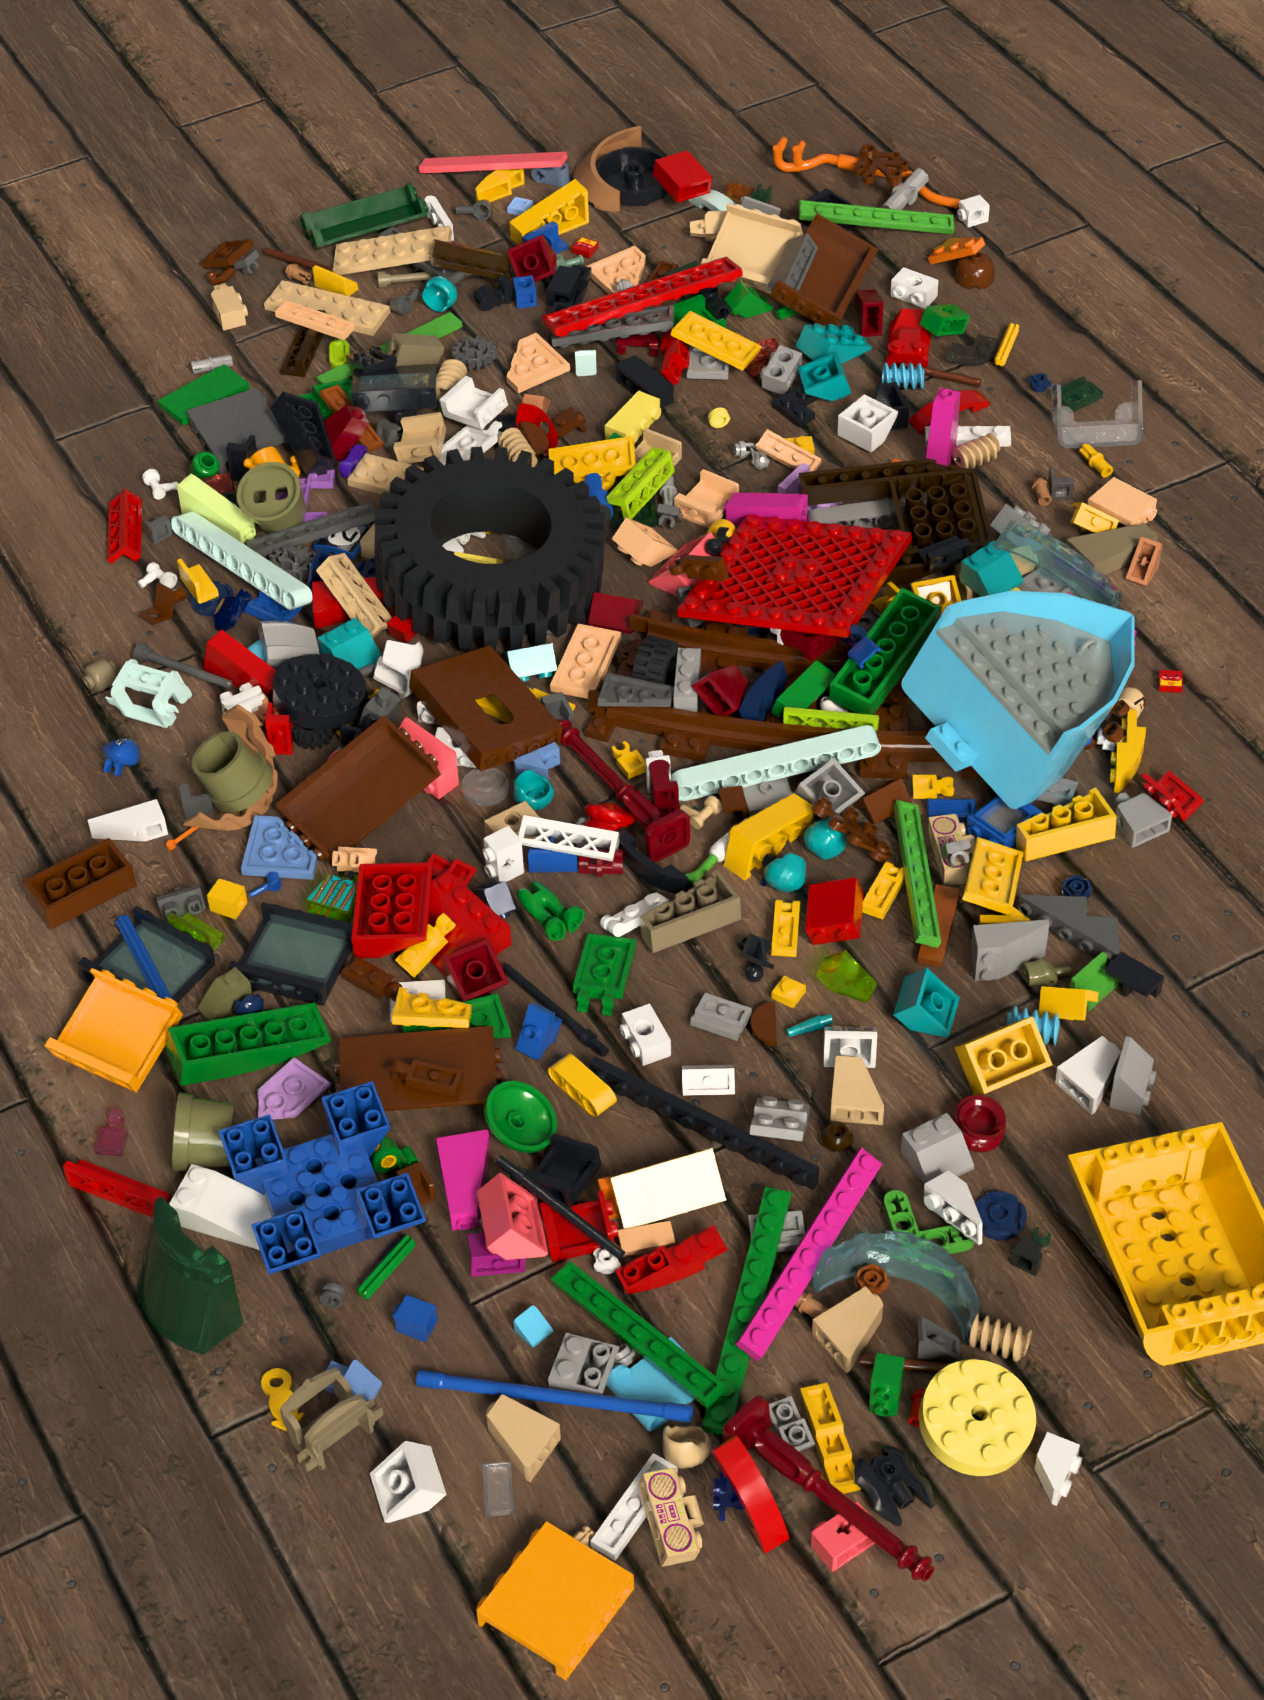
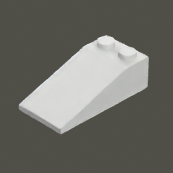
(219, 1206)

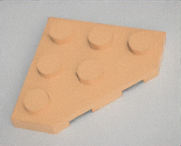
(624, 264)
(534, 363)

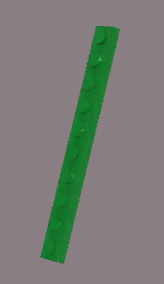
(750, 1294)

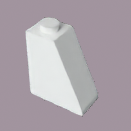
(1089, 1073)

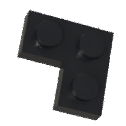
(794, 406)

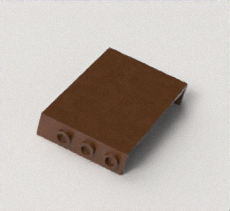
(832, 276)
(358, 789)
(467, 1049)

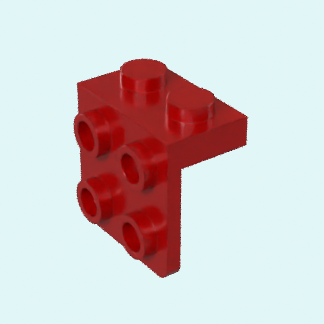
(1173, 794)

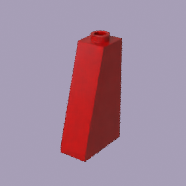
(326, 607)
(235, 662)

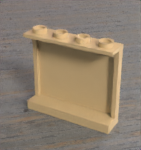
(753, 243)

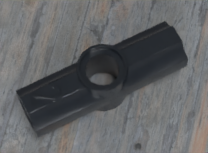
(714, 303)

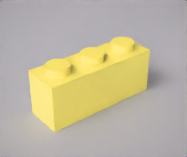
(634, 416)

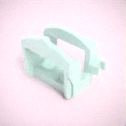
(152, 681)

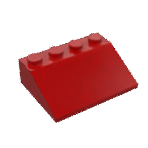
(391, 907)
(470, 914)

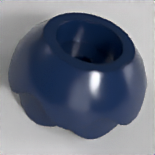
(1076, 886)
(249, 1005)

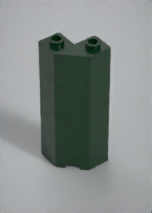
(363, 217)

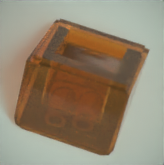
(737, 190)

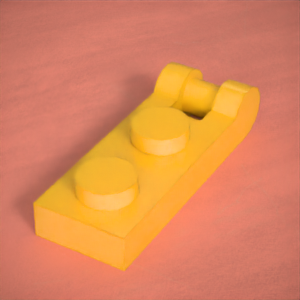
(883, 891)
(785, 928)

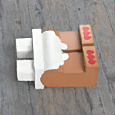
(249, 698)

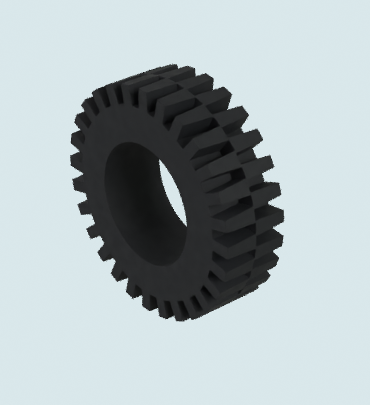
(481, 597)

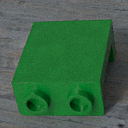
(696, 305)

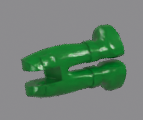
(564, 917)

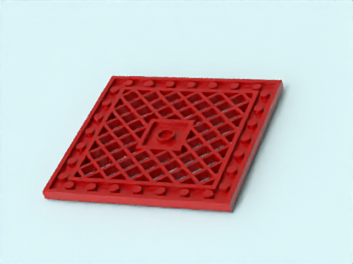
(797, 575)

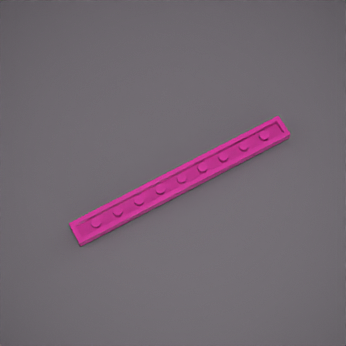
(805, 1258)

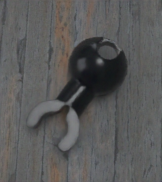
(715, 545)

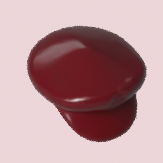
(981, 1122)

